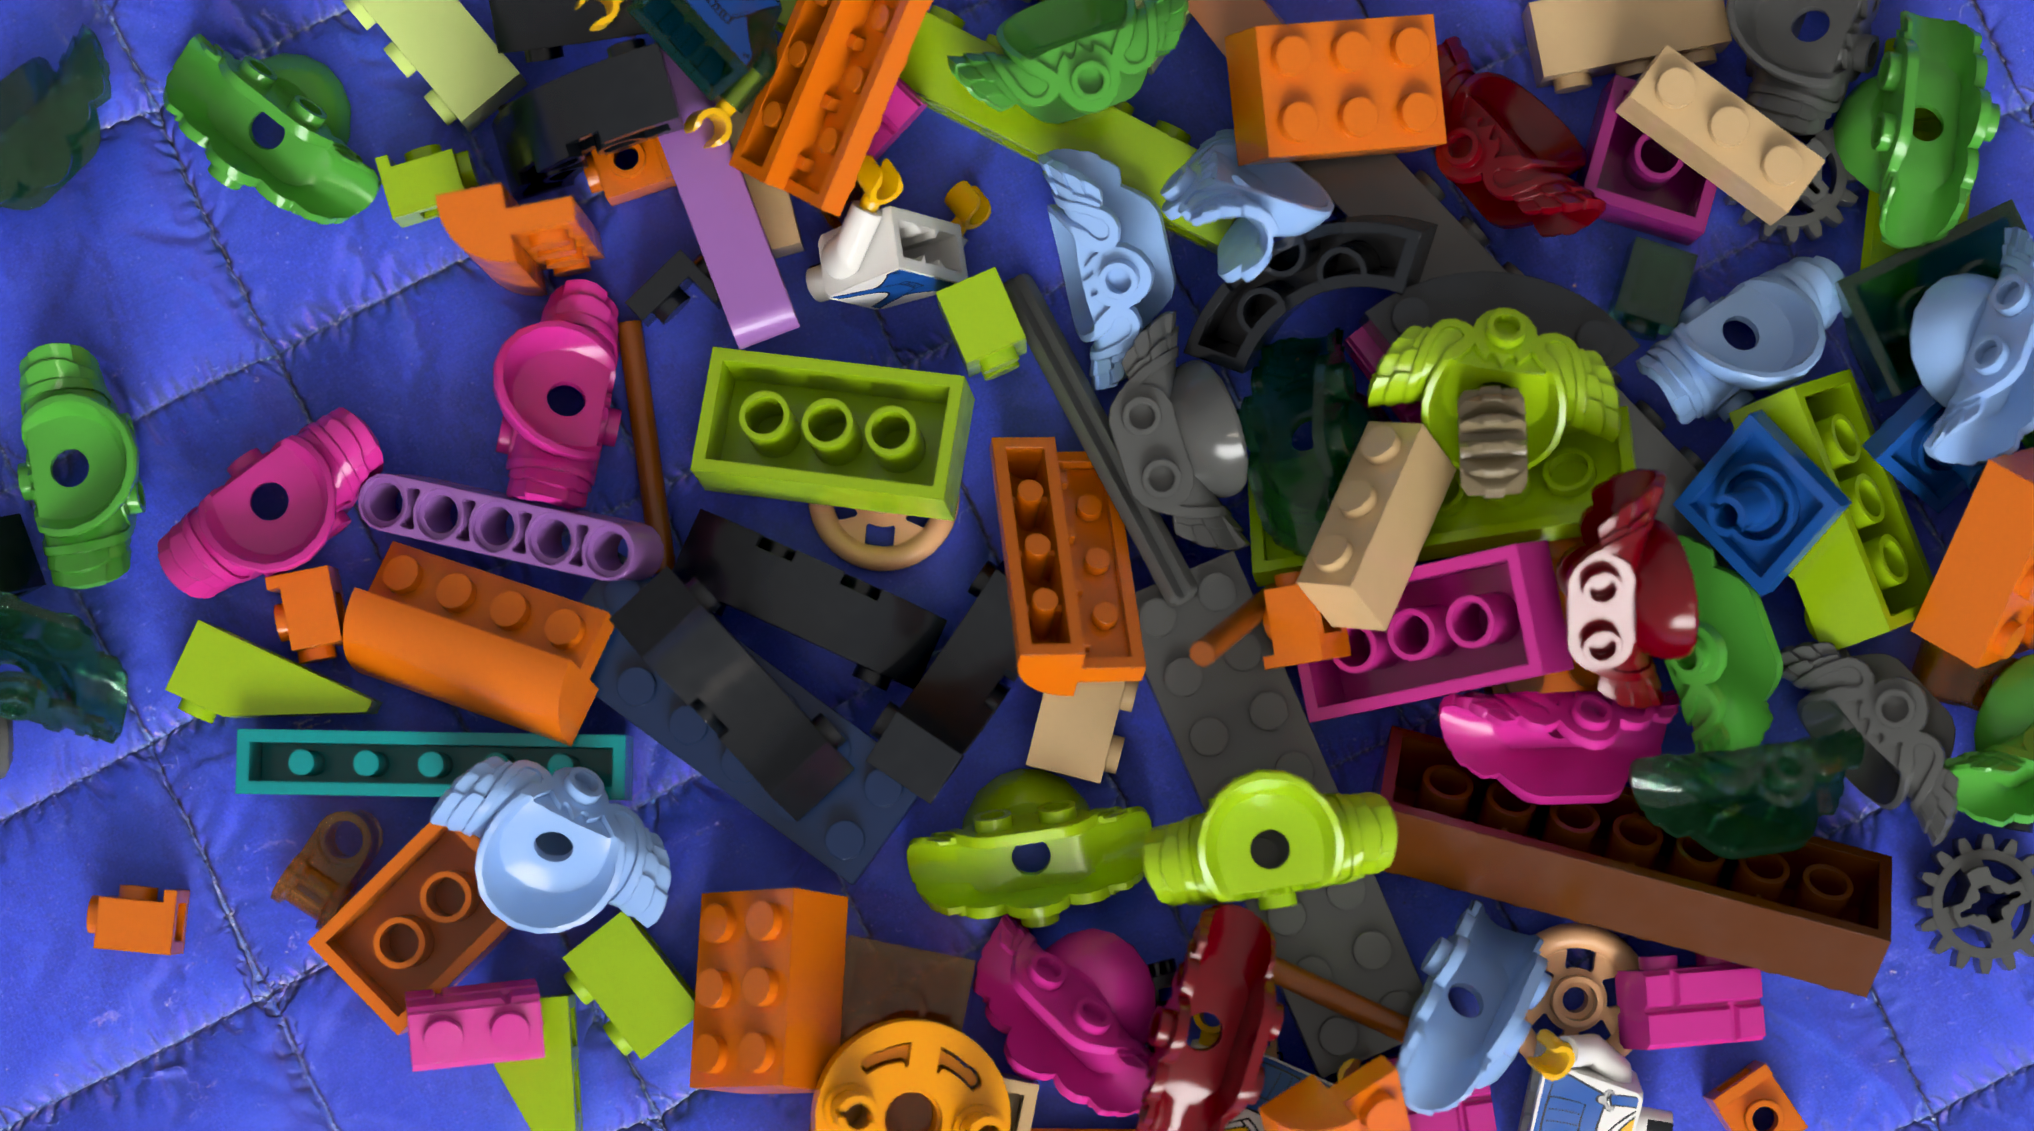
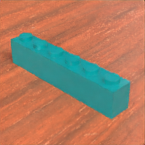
(410, 760)

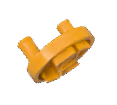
(859, 1100)

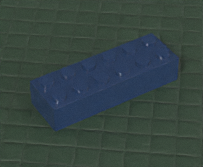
(839, 831)

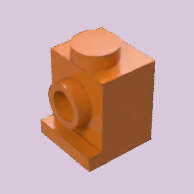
(620, 186)
(310, 612)
(1298, 627)
(139, 920)
(1747, 1091)

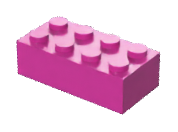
(1453, 631)

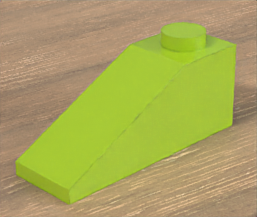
(244, 680)
(550, 1087)

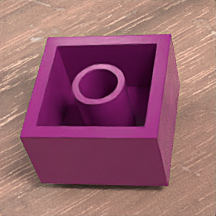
(1641, 179)

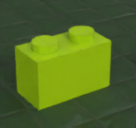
(983, 324)
(631, 984)

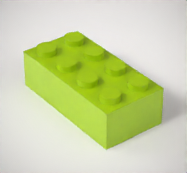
(833, 433)
(1869, 564)

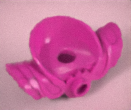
(572, 346)
(229, 544)
(1553, 743)
(1071, 1012)

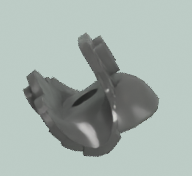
(1799, 80)
(1180, 438)
(1900, 722)

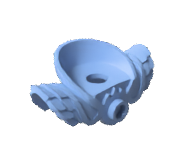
(1264, 197)
(1109, 254)
(1789, 319)
(1977, 357)
(554, 846)
(1454, 1054)

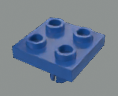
(1901, 452)
(1762, 502)

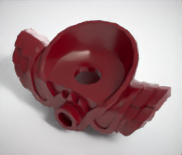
(1510, 151)
(1628, 589)
(1232, 977)

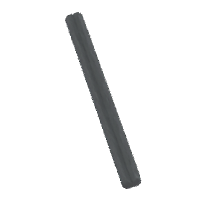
(1094, 434)

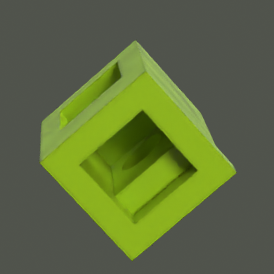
(426, 173)

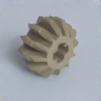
(1492, 442)

